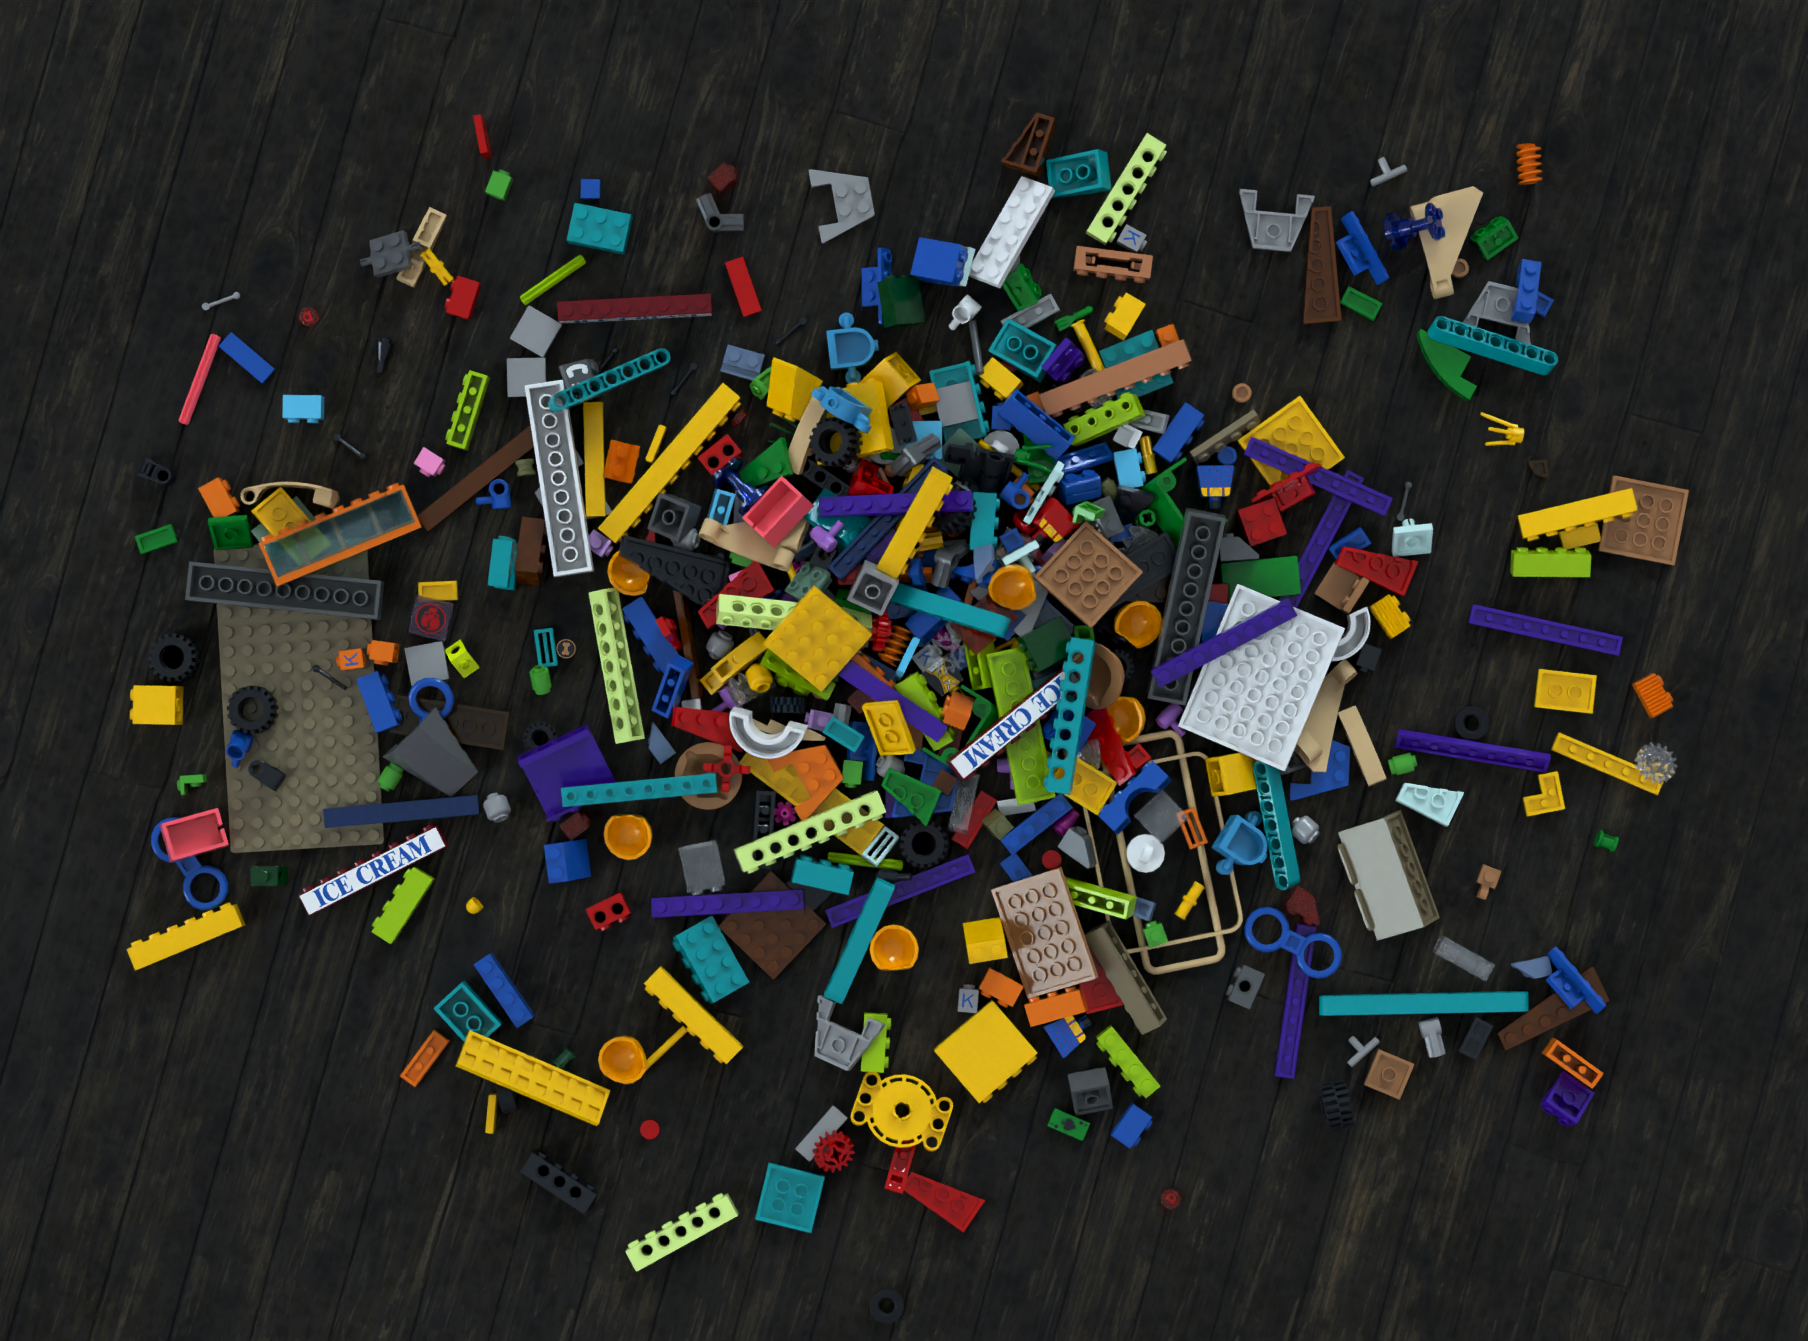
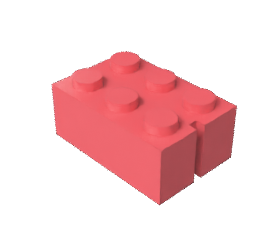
(778, 511)
(194, 835)

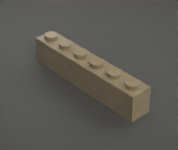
(1125, 977)

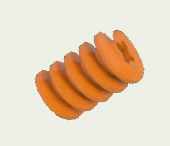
(1528, 163)
(894, 645)

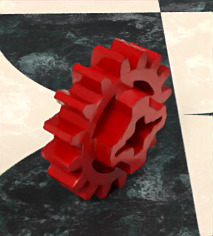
(880, 631)
(824, 1151)

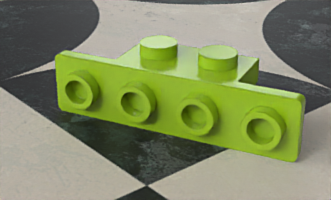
(789, 677)

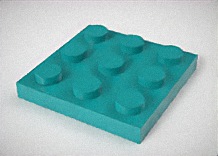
(1128, 350)
(790, 1197)

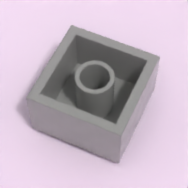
(872, 588)

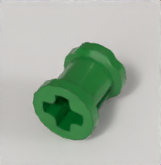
(1139, 519)
(1606, 841)

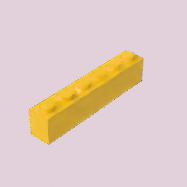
(1577, 513)
(915, 521)
(186, 936)
(693, 1014)

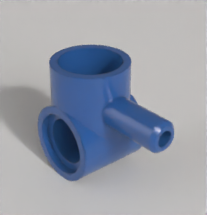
(1012, 490)
(498, 501)
(239, 745)

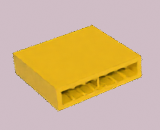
(879, 436)
(986, 1052)

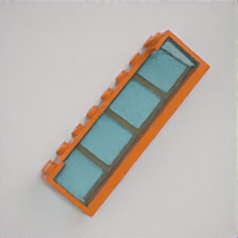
(339, 534)

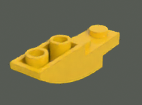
(734, 662)

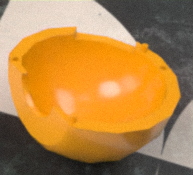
(626, 576)
(1012, 587)
(1138, 623)
(1128, 717)
(628, 835)
(894, 948)
(622, 1059)

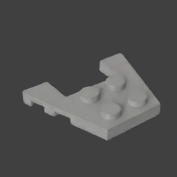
(851, 201)
(1273, 229)
(1496, 305)
(1031, 611)
(839, 1044)

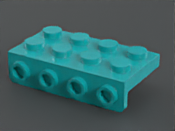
(958, 374)
(710, 960)

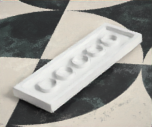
(1010, 231)

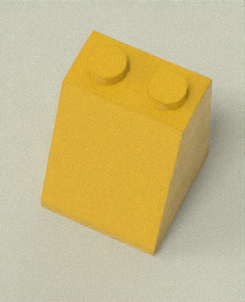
(895, 376)
(790, 390)
(157, 705)
(1230, 774)
(985, 940)

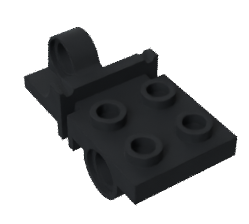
(981, 468)

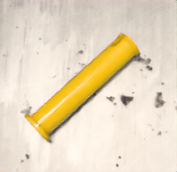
(1088, 345)

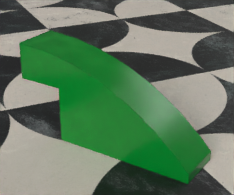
(1447, 364)

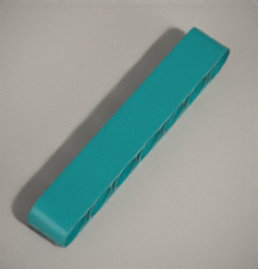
(1492, 345)
(603, 386)
(950, 610)
(1276, 825)
(859, 940)

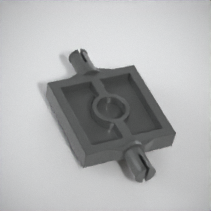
(390, 254)

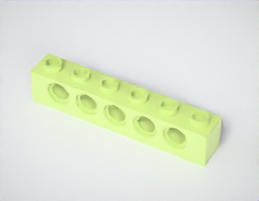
(1148, 145)
(640, 1259)

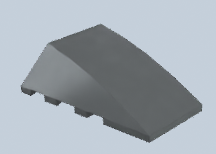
(434, 755)

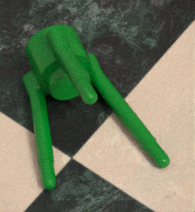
(1024, 457)

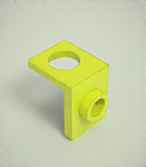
(462, 659)

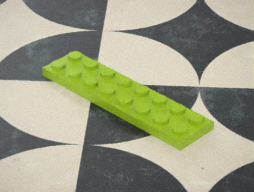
(1028, 755)

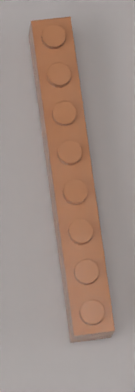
(1116, 377)

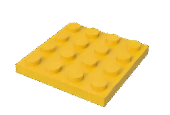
(1296, 432)
(817, 638)

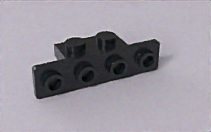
(1101, 629)

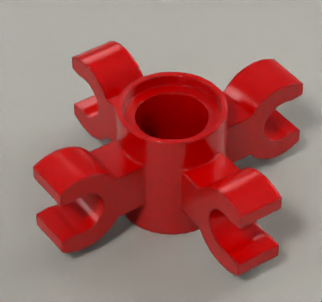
(725, 787)

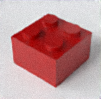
(1261, 522)

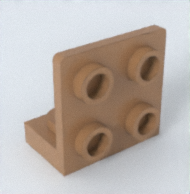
(1341, 588)

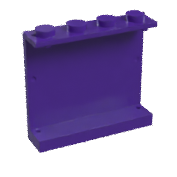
(564, 763)

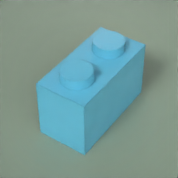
(303, 408)
(1128, 468)
(721, 506)

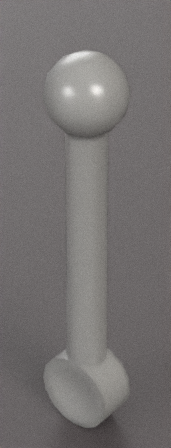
(206, 306)

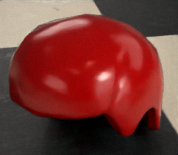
(1022, 526)

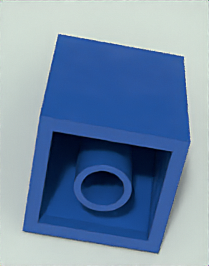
(939, 262)
(567, 861)

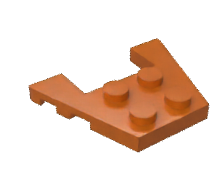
(817, 773)

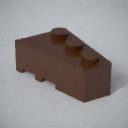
(1032, 146)
(530, 551)

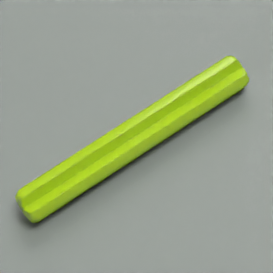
(552, 279)
(859, 861)

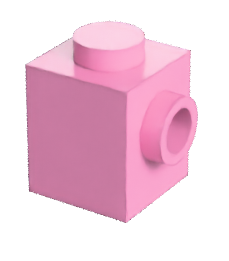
(429, 463)

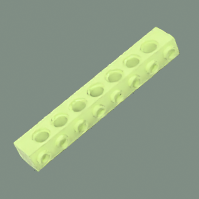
(765, 613)
(616, 665)
(875, 811)

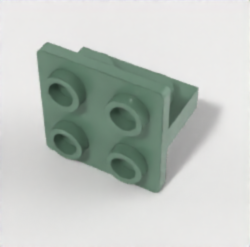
(806, 578)

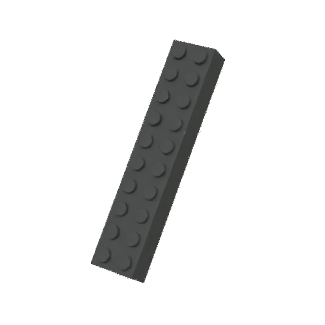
(304, 594)
(1187, 598)

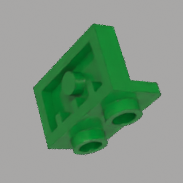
(1494, 237)
(1021, 288)

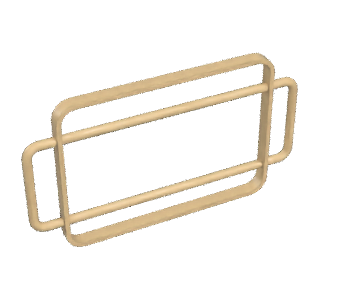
(1218, 932)

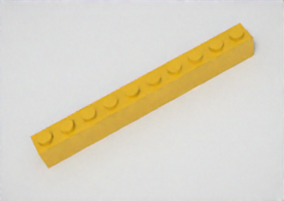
(670, 462)

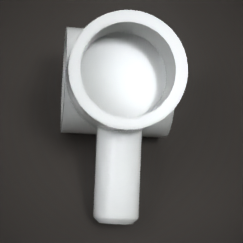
(964, 311)

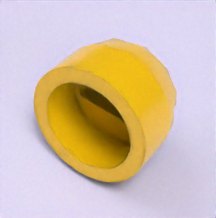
(474, 906)

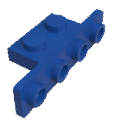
(1359, 251)
(871, 276)
(866, 751)
(1571, 985)

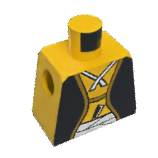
(941, 682)

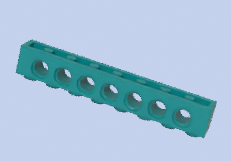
(1074, 647)
(639, 790)

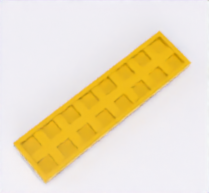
(790, 786)
(533, 1078)

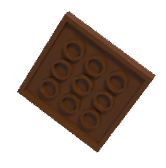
(772, 936)

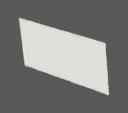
(1010, 807)

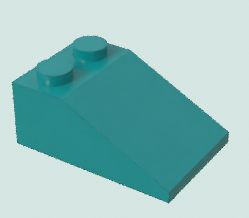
(1079, 174)
(1022, 349)
(852, 525)

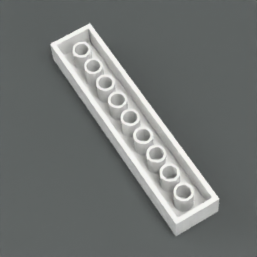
(559, 481)

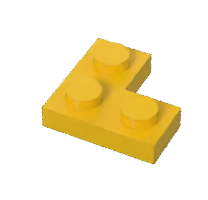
(1550, 797)

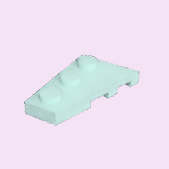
(1047, 489)
(1430, 802)

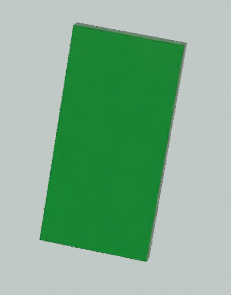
(1267, 576)

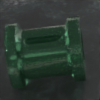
(563, 1058)

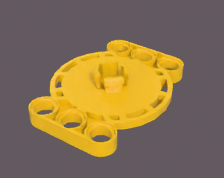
(886, 1120)

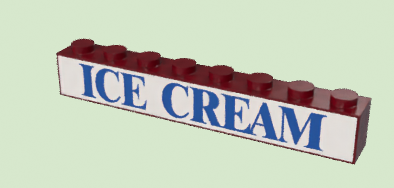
(635, 308)
(1008, 727)
(374, 870)

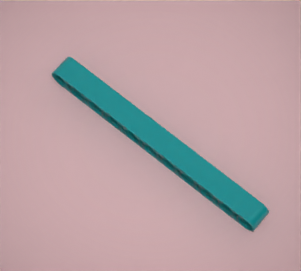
(1423, 1003)

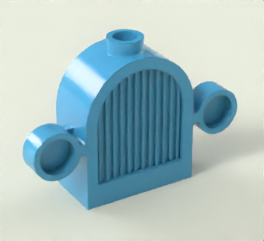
(850, 348)
(844, 406)
(1240, 842)

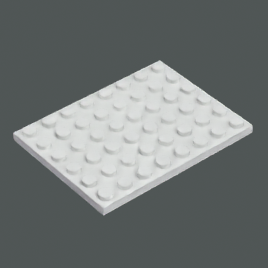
(1265, 688)

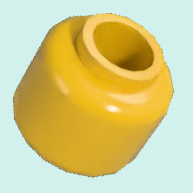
(759, 678)

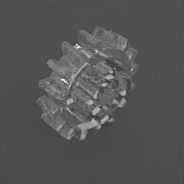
(955, 644)
(1655, 763)

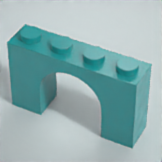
(503, 563)

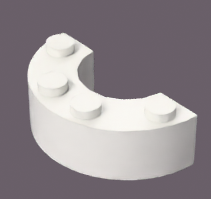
(1355, 636)
(760, 743)

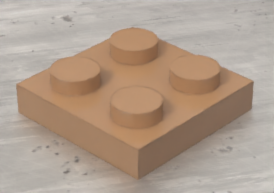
(1388, 1074)

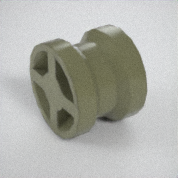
(525, 467)

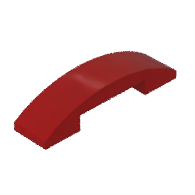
(899, 1168)

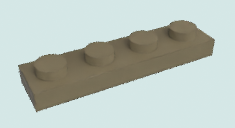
(1224, 437)

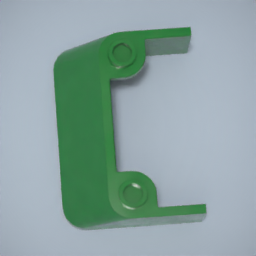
(1166, 512)
(983, 709)

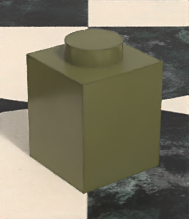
(997, 824)

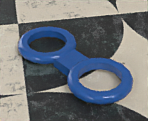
(430, 682)
(191, 868)
(1293, 942)

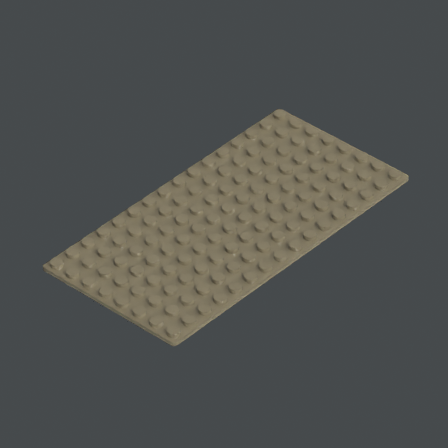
(320, 731)

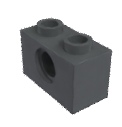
(1254, 978)

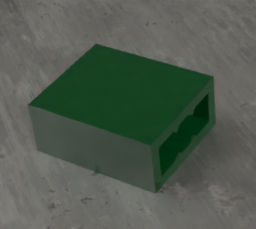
(901, 301)
(1045, 644)

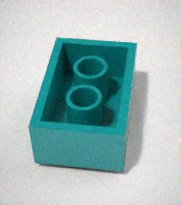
(599, 228)
(985, 521)
(822, 874)
(467, 1011)

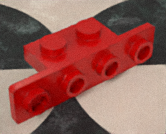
(1291, 490)

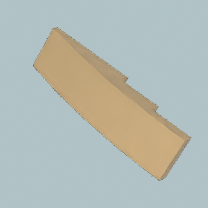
(427, 235)
(799, 446)
(774, 727)
(1362, 746)

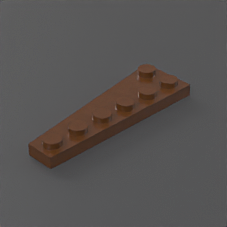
(1321, 285)
(1548, 1014)

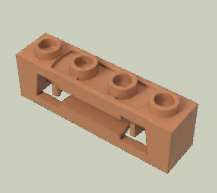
(1103, 271)

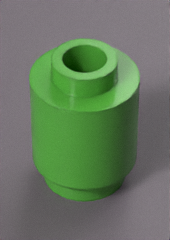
(540, 679)
(1402, 764)
(390, 777)

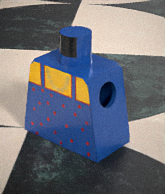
(1214, 483)
(1067, 1033)

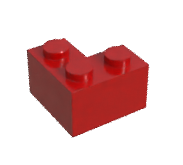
(865, 481)

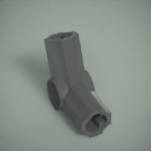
(709, 210)
(915, 454)
(946, 561)

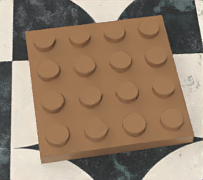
(1654, 528)
(1088, 575)

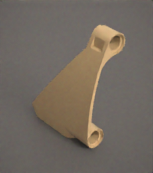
(1441, 255)
(322, 495)
(746, 542)
(1319, 728)

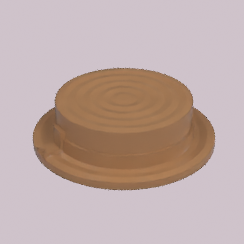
(1105, 678)
(692, 764)

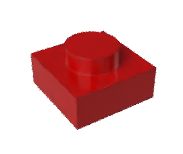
(1138, 757)

